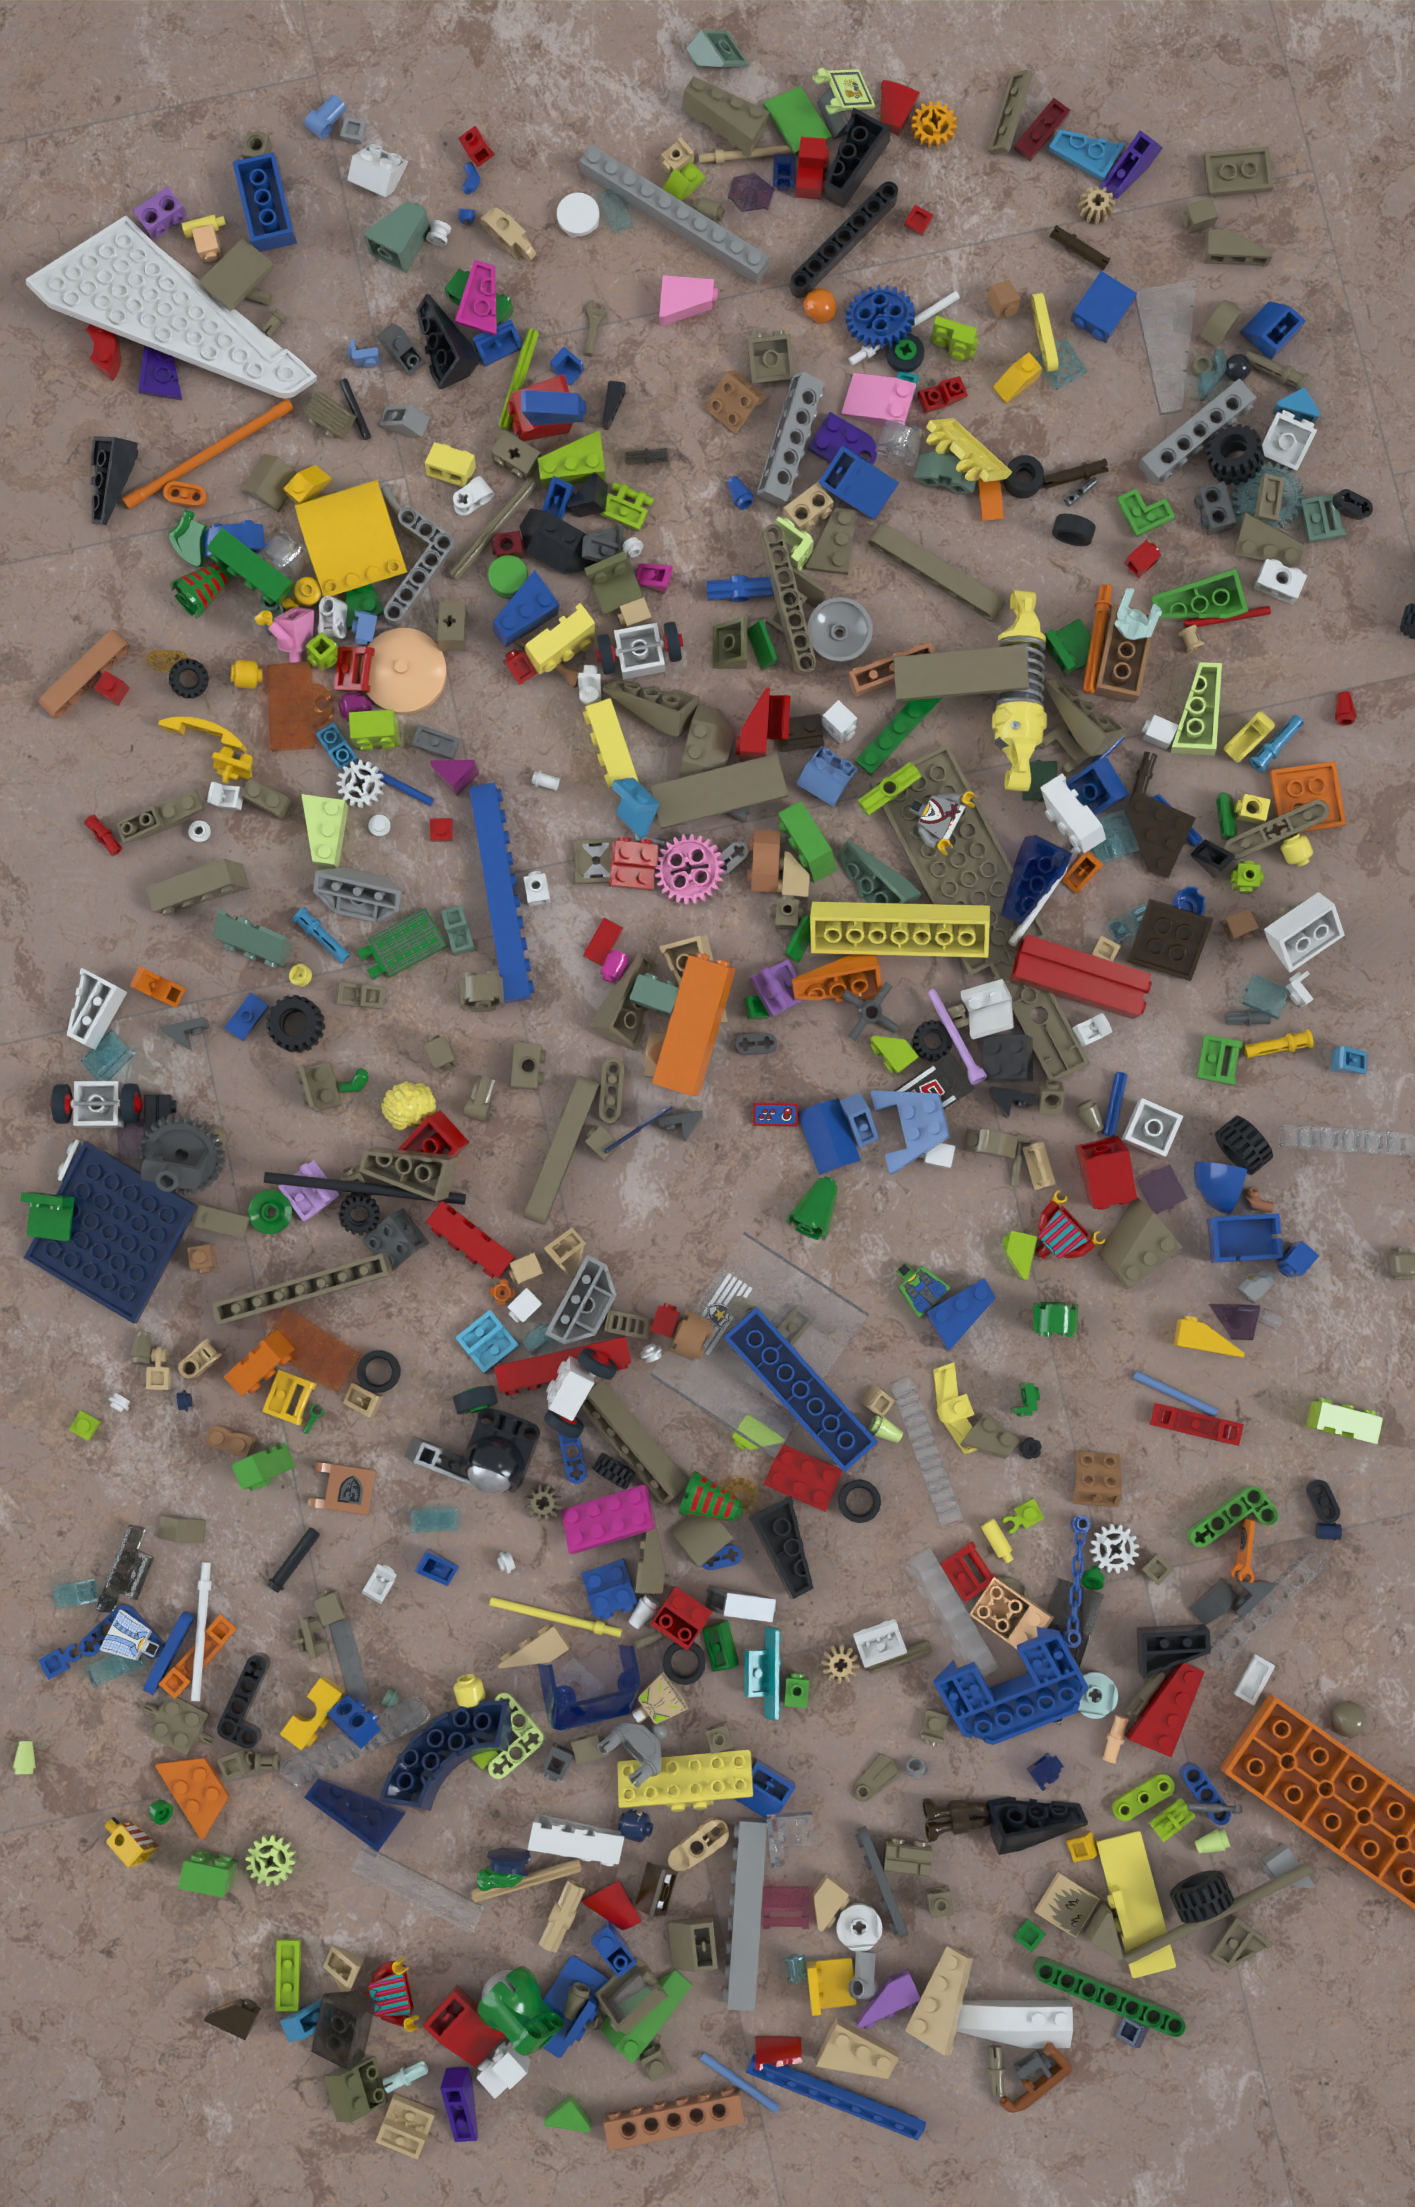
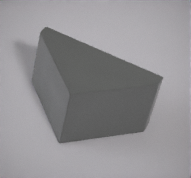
(1214, 1602)

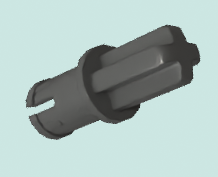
(1247, 1018)

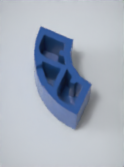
(246, 532)

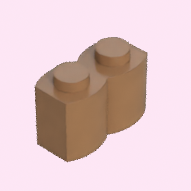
(224, 1437)

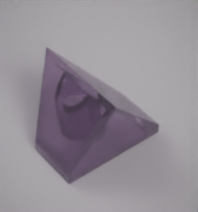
(750, 192)
(1238, 1319)

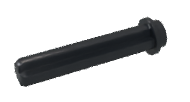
(293, 1560)

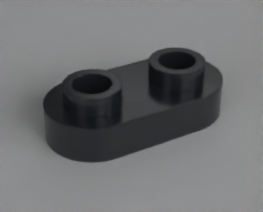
(1323, 1500)

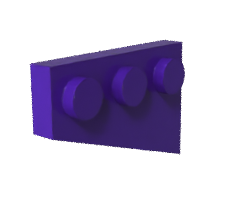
(159, 375)

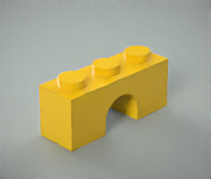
(302, 1730)

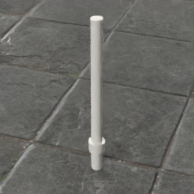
(868, 352)
(1024, 926)
(204, 1586)

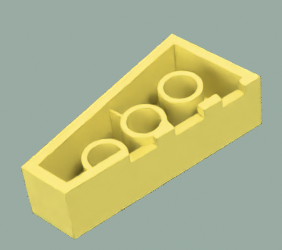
(610, 741)

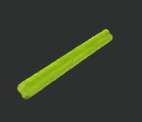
(519, 374)

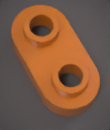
(186, 494)

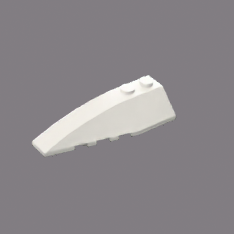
(1019, 2021)

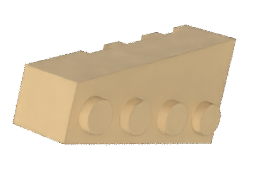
(940, 2005)

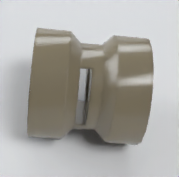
(957, 1012)

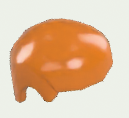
(820, 305)

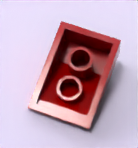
(753, 737)
(436, 1136)

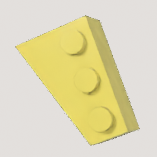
(561, 642)

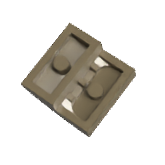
(701, 1537)

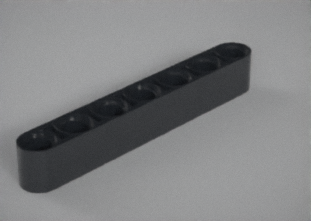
(846, 230)

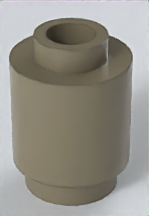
(709, 208)

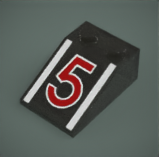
(941, 1077)

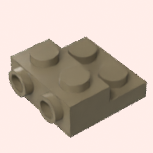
(770, 357)

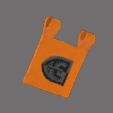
(1244, 1551)

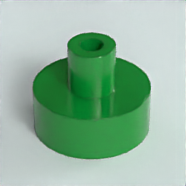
(1093, 1578)
(160, 1812)

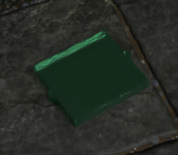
(1040, 775)

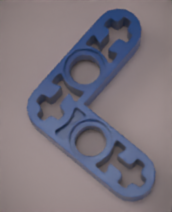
(109, 1620)

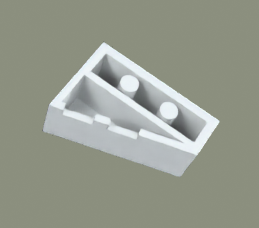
(1071, 816)
(94, 1009)

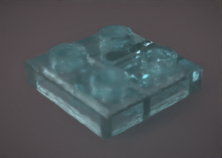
(1119, 838)

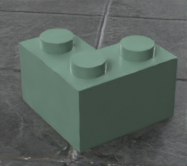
(655, 994)

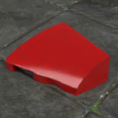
(896, 105)
(614, 1905)
(777, 2050)

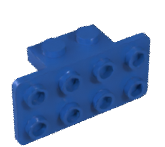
(573, 1971)

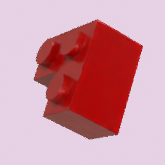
(811, 164)

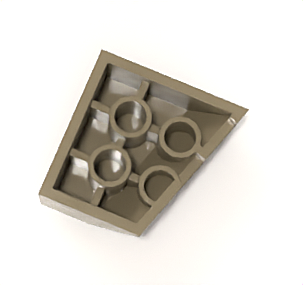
(1138, 1245)

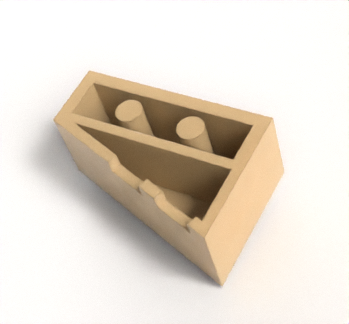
(855, 2052)

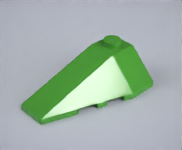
(641, 2035)

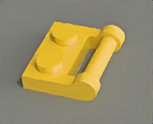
(282, 1394)

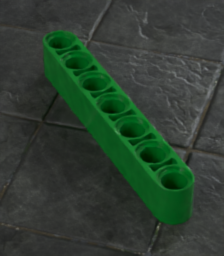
(1117, 2004)

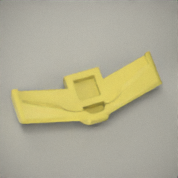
(950, 1407)

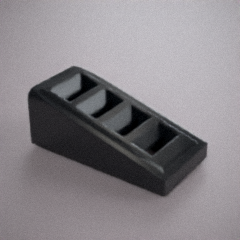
(614, 397)

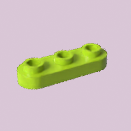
(1132, 1797)

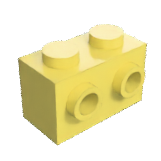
(450, 464)

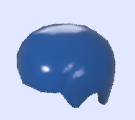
(1189, 899)

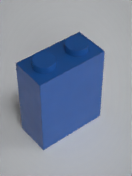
(1103, 307)

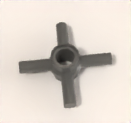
(863, 1005)

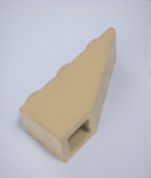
(542, 1649)

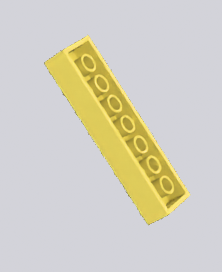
(900, 929)

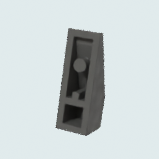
(435, 1458)

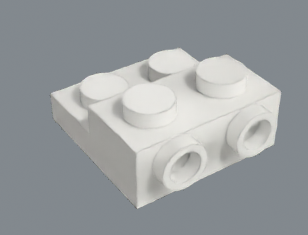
(1288, 439)

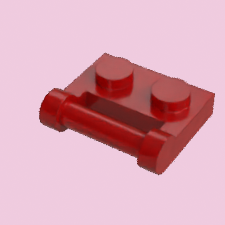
(348, 667)
(962, 1576)

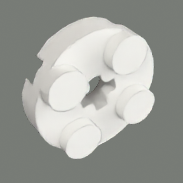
(849, 1937)

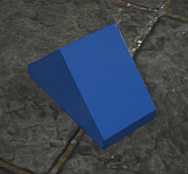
(557, 497)
(436, 1567)

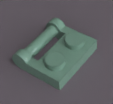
(1316, 520)

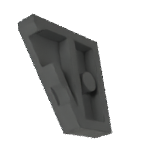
(603, 544)

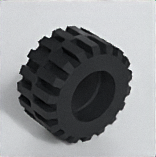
(1229, 441)
(280, 1013)
(1244, 1144)
(1201, 1896)

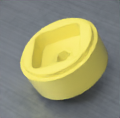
(300, 975)

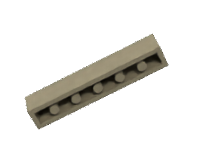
(633, 1443)

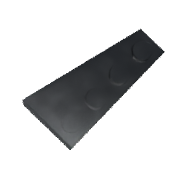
(857, 153)

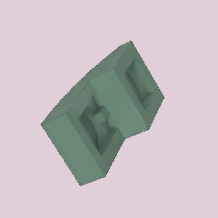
(457, 930)

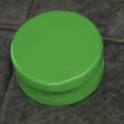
(507, 575)

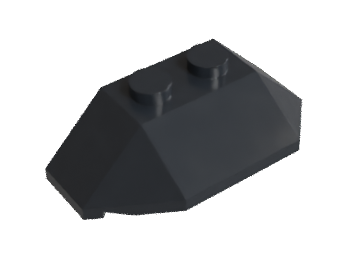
(553, 542)

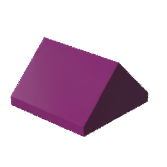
(455, 773)

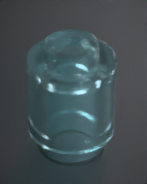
(536, 1339)

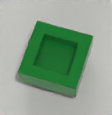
(755, 1008)
(1029, 1935)

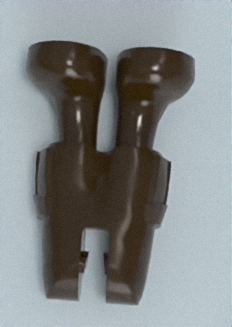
(960, 1817)

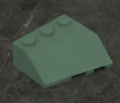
(252, 940)

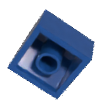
(1098, 786)

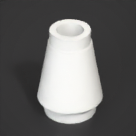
(644, 1610)

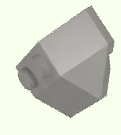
(357, 893)
(584, 1303)

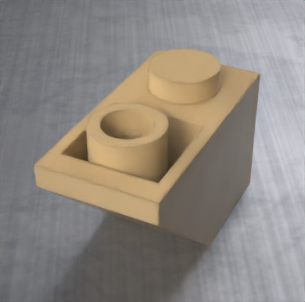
(795, 878)
(828, 1899)

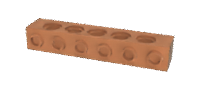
(665, 2129)

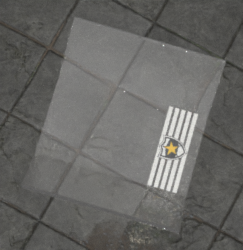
(721, 1379)

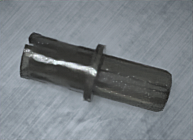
(646, 456)

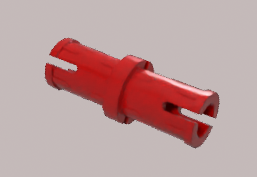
(103, 835)

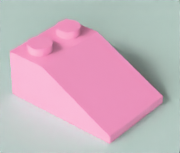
(878, 399)

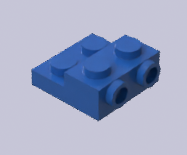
(609, 1589)

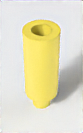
(208, 220)
(997, 1540)

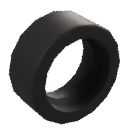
(1073, 529)
(361, 1371)
(875, 1505)
(680, 1679)

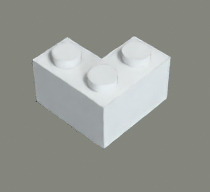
(502, 2070)

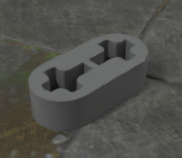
(756, 1038)

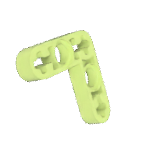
(522, 1733)

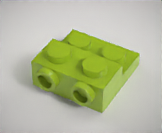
(957, 336)

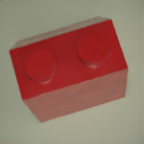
(522, 426)
(1107, 1172)

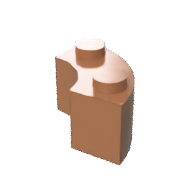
(765, 860)

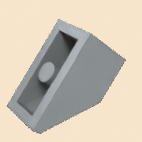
(404, 420)
(1282, 1861)

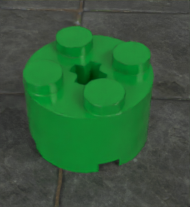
(1055, 1318)

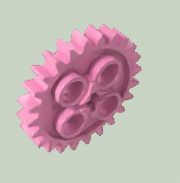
(692, 889)

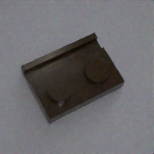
(803, 733)

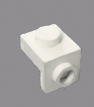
(225, 796)
(1299, 994)
(1092, 1030)
(380, 1583)

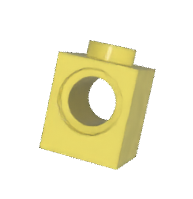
(1260, 804)

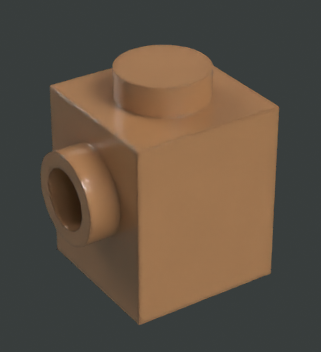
(1003, 299)
(1241, 925)
(202, 1258)

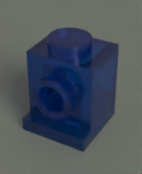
(784, 172)
(1045, 1770)

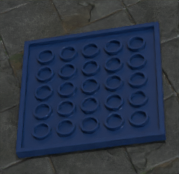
(118, 1236)

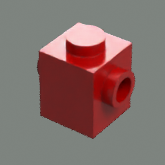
(476, 146)

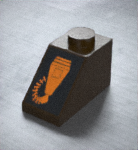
(235, 2017)

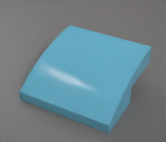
(487, 1341)

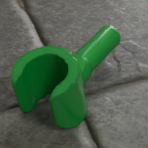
(312, 1419)

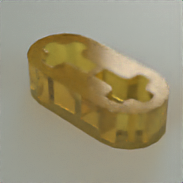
(168, 655)

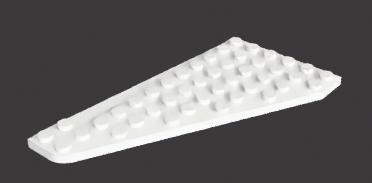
(146, 296)

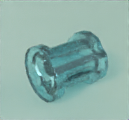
(795, 1968)

